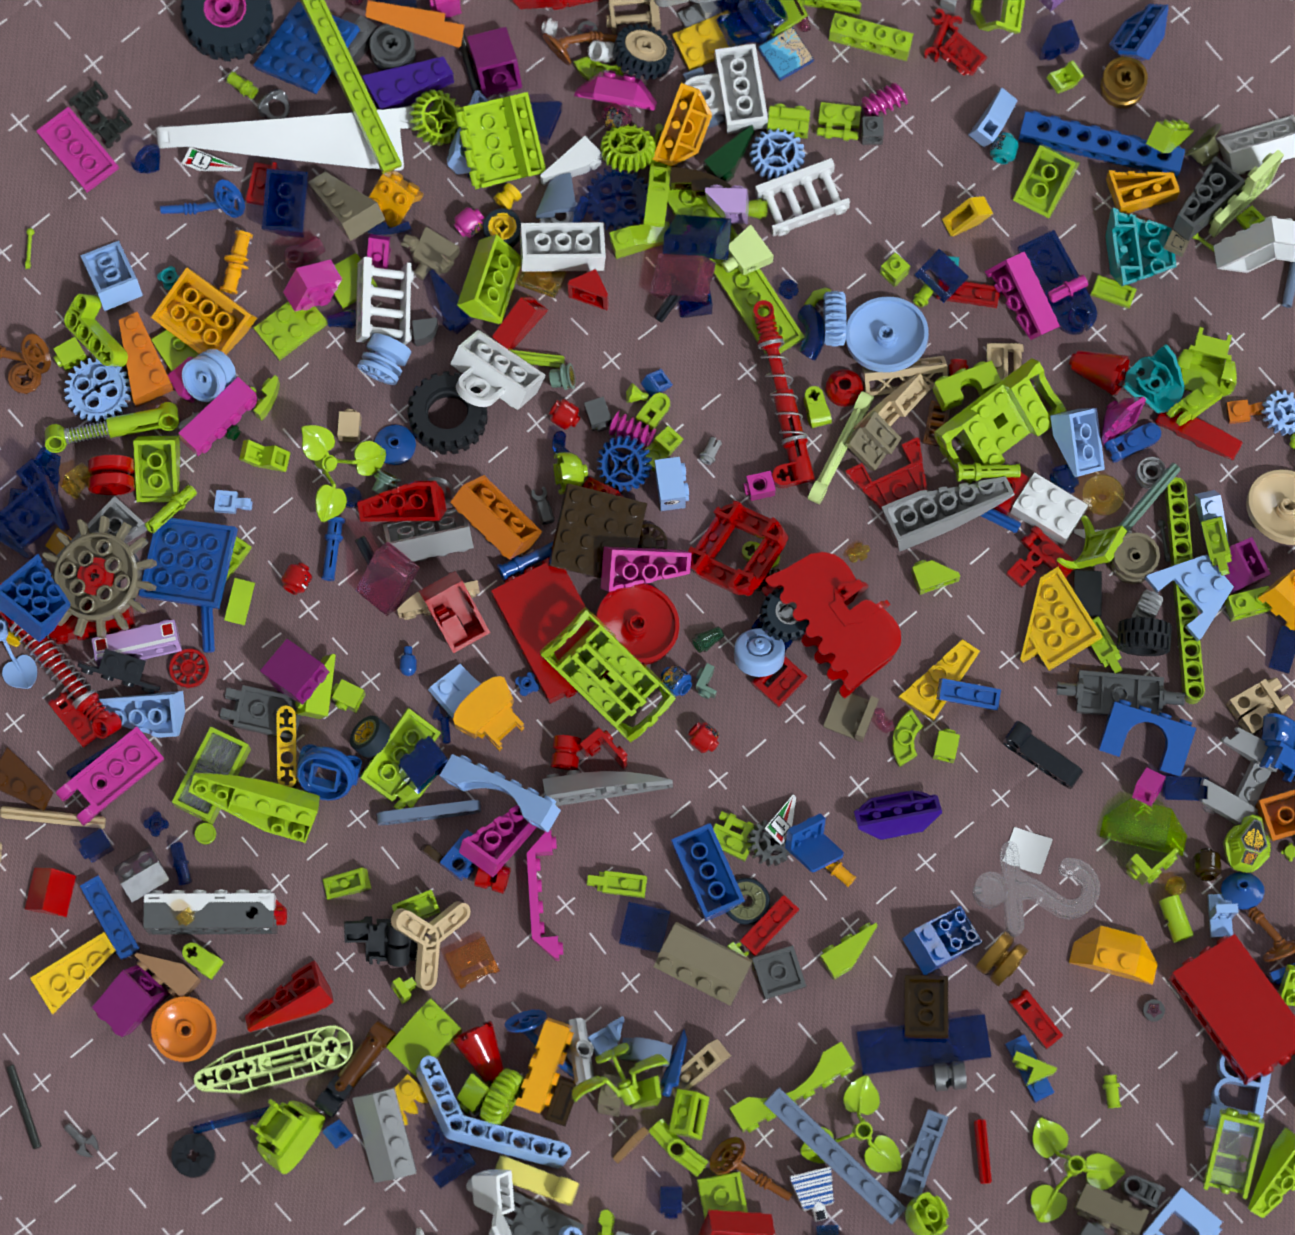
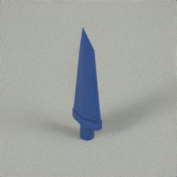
(672, 1073)

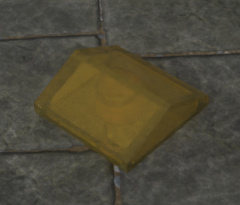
(543, 282)

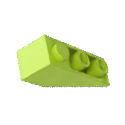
(1168, 135)
(843, 957)

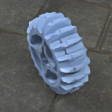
(770, 140)
(834, 318)

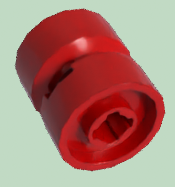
(565, 755)
(484, 881)

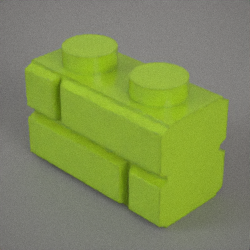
(791, 119)

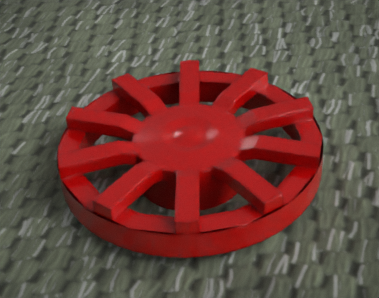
(189, 668)

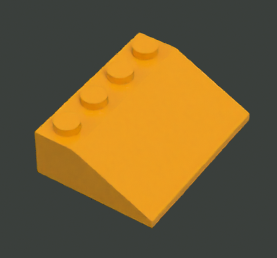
(203, 315)

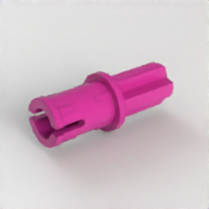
(1067, 288)

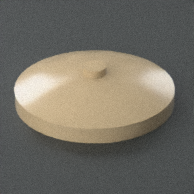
(1272, 505)

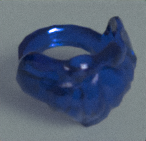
(150, 162)

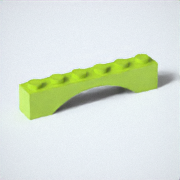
(833, 1063)

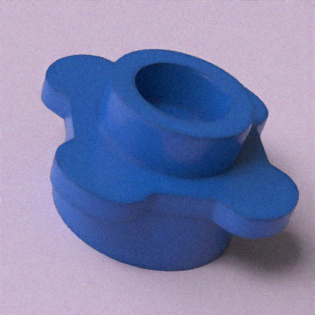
(525, 690)

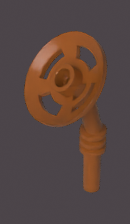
(560, 45)
(30, 354)
(1280, 946)
(734, 1161)

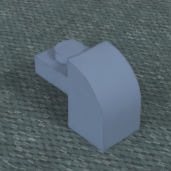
(642, 1048)

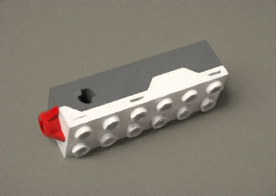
(215, 912)

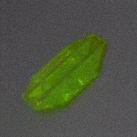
(1145, 827)

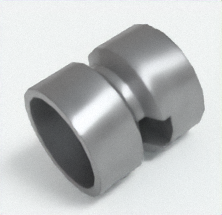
(949, 1076)

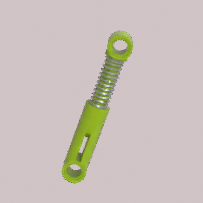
(114, 427)

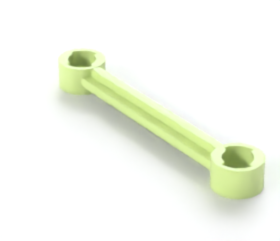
(821, 485)

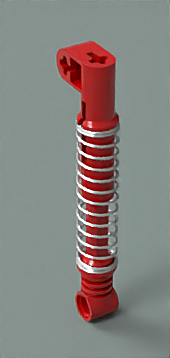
(87, 702)

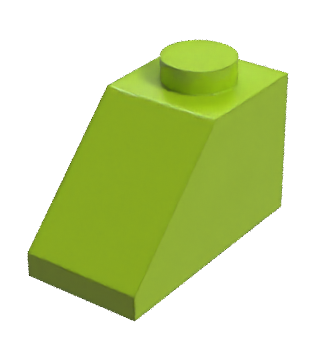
(932, 576)

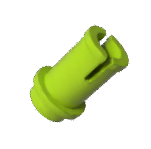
(921, 299)

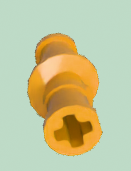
(236, 262)

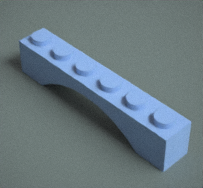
(467, 776)

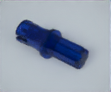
(180, 863)

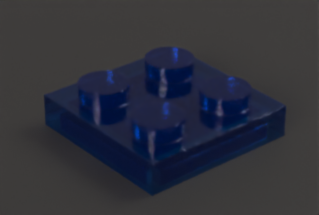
(644, 927)

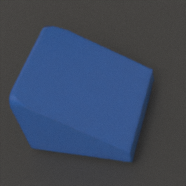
(656, 382)

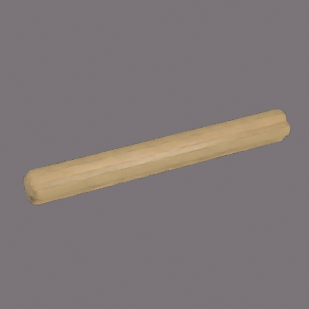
(49, 817)

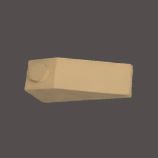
(701, 1065)

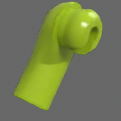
(816, 295)

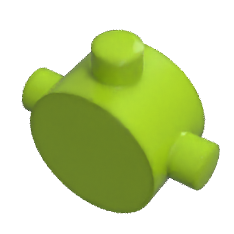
(1289, 852)

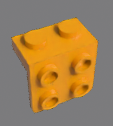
(395, 197)

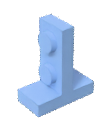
(1220, 916)

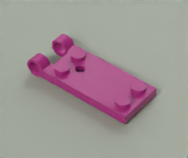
(119, 769)

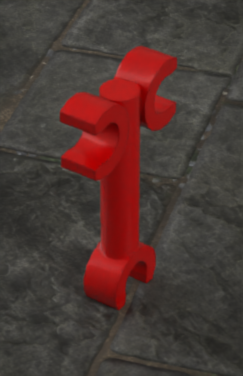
(946, 21)

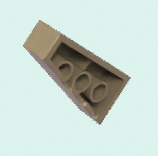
(346, 206)

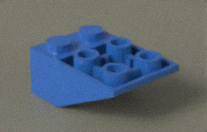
(942, 940)

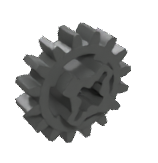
(764, 844)

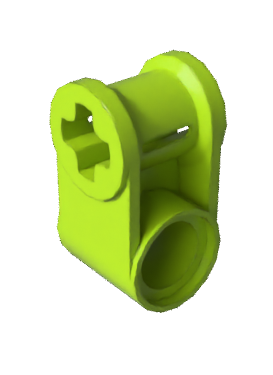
(817, 411)
(204, 962)

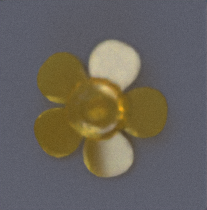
(859, 552)

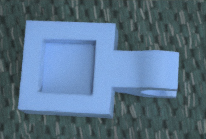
(228, 502)

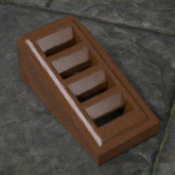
(934, 405)

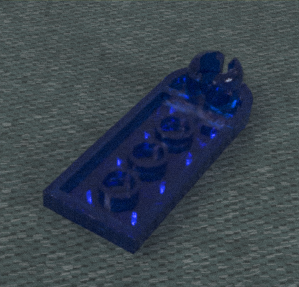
(1052, 268)

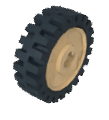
(643, 51)

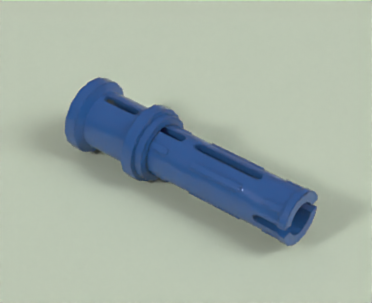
(335, 538)
(519, 564)

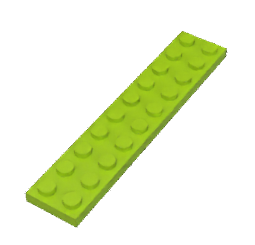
(741, 289)

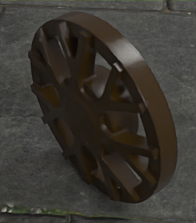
(649, 541)

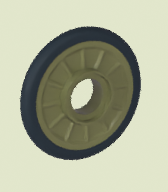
(760, 903)

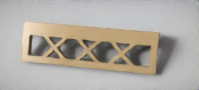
(921, 366)

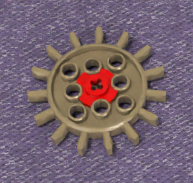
(100, 565)

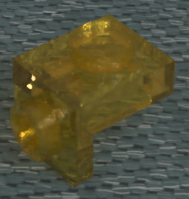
(76, 480)

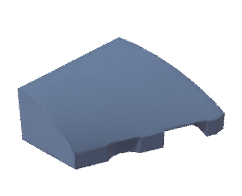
(558, 197)

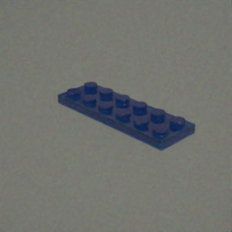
(890, 1051)

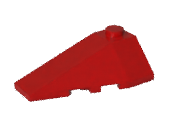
(405, 503)
(300, 997)

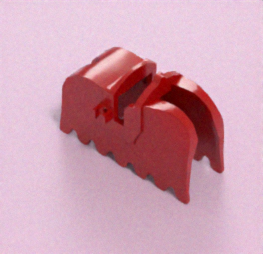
(851, 641)

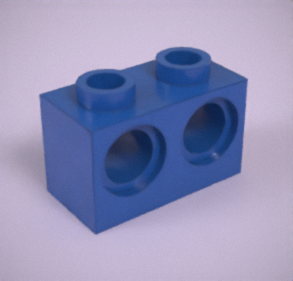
(454, 855)

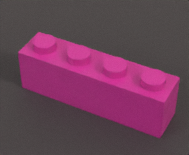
(218, 417)

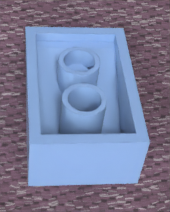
(111, 275)
(1079, 440)

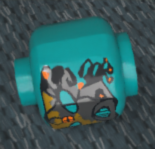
(1004, 148)

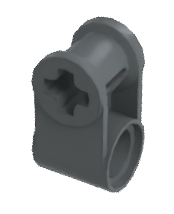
(1144, 1191)

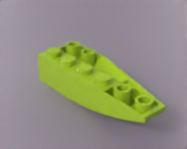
(260, 803)

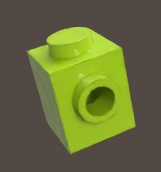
(347, 696)

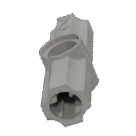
(580, 1062)

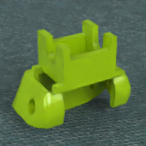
(1206, 363)
(288, 1133)

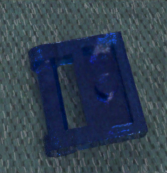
(733, 25)
(946, 271)

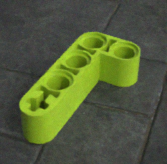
(82, 324)

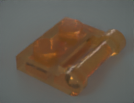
(468, 956)

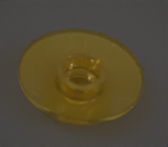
(1103, 485)

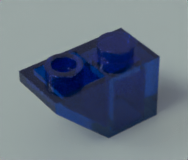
(1060, 40)

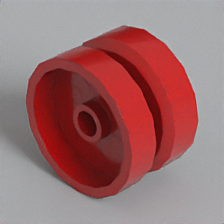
(111, 475)

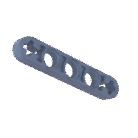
(428, 812)

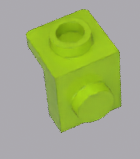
(1065, 78)

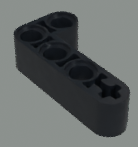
(1041, 755)

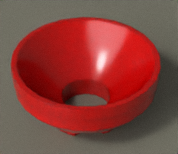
(843, 397)

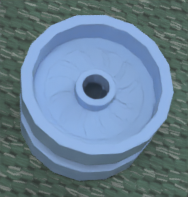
(208, 375)

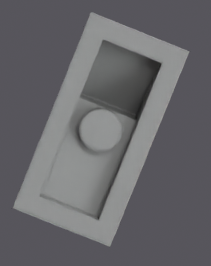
(698, 13)

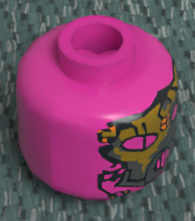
(468, 222)

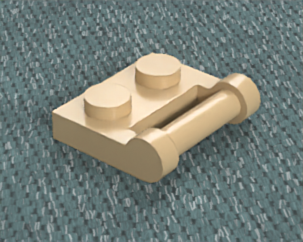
(999, 355)

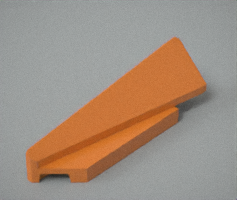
(418, 21)

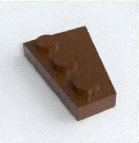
(22, 783)

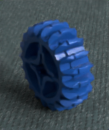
(619, 457)

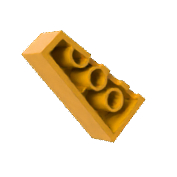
(544, 1065)

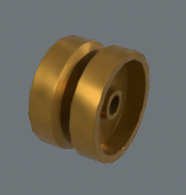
(1123, 82)
(1002, 959)

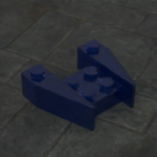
(31, 511)

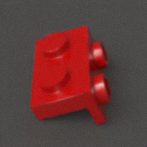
(963, 54)
(257, 183)

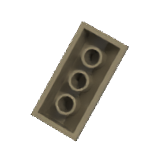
(703, 963)

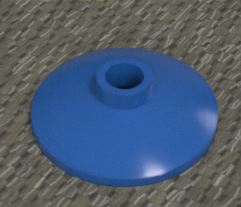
(403, 450)
(1244, 897)

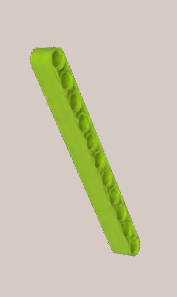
(1180, 599)

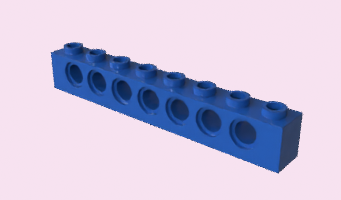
(1090, 147)

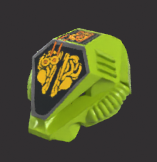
(1247, 845)

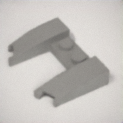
(1243, 802)

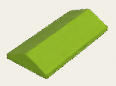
(383, 770)

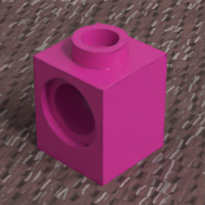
(764, 478)
(1148, 786)

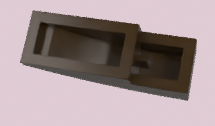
(694, 180)

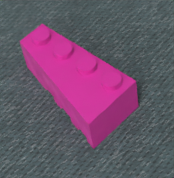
(1024, 295)
(636, 566)

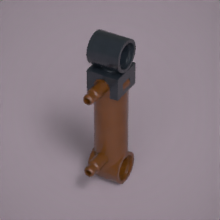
(344, 1083)

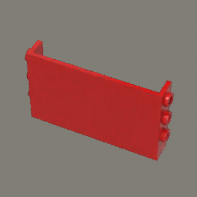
(537, 611)
(1238, 1008)

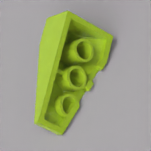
(1277, 1175)

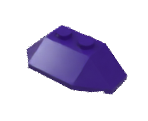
(898, 814)

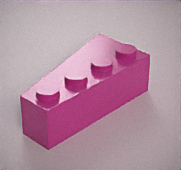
(497, 841)

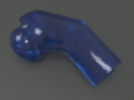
(558, 442)

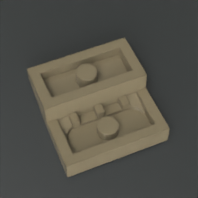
(873, 440)

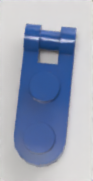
(1133, 441)

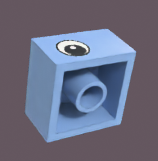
(670, 483)

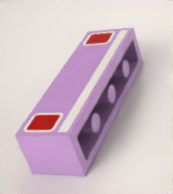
(141, 642)

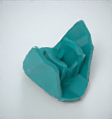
(1160, 370)

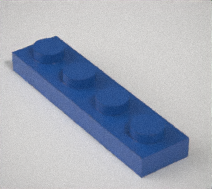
(110, 917)

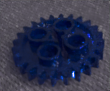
(621, 216)

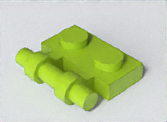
(839, 115)
(730, 841)

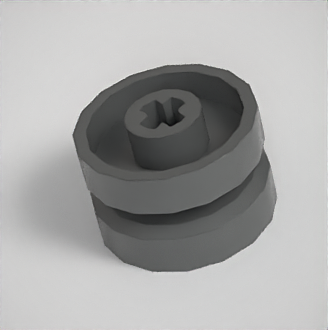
(392, 47)

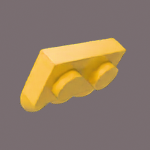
(407, 1092)

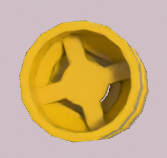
(506, 198)

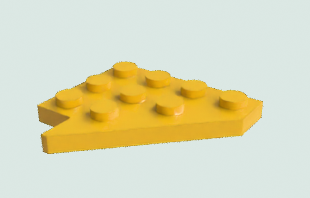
(1057, 623)

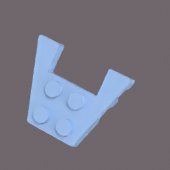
(1201, 585)

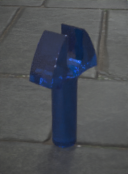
(445, 728)

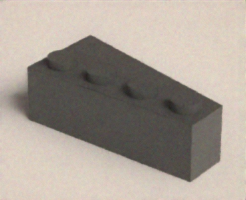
(1209, 195)

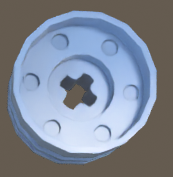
(384, 358)

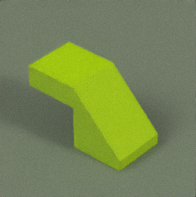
(264, 456)

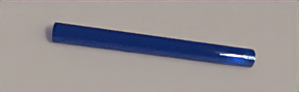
(229, 1120)

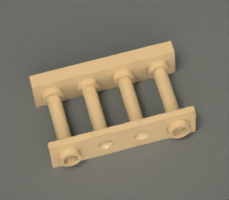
(651, 16)

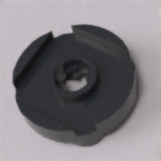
(203, 1162)

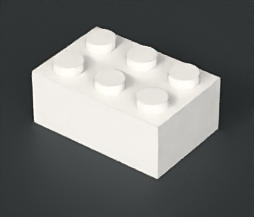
(1049, 508)

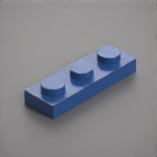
(968, 694)
(1039, 1089)

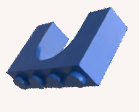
(1177, 734)

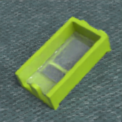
(1234, 1151)

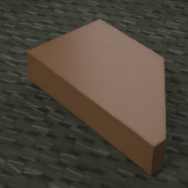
(632, 1143)

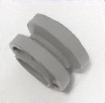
(1149, 463)

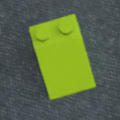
(1046, 180)
(157, 468)
(424, 1035)

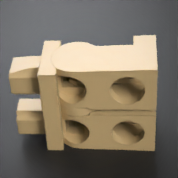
(1264, 699)

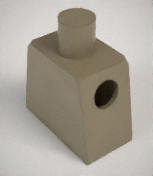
(609, 1098)

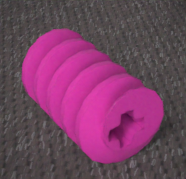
(883, 100)
(626, 428)

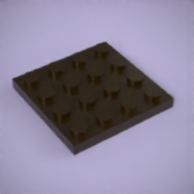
(590, 523)

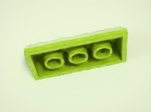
(490, 280)

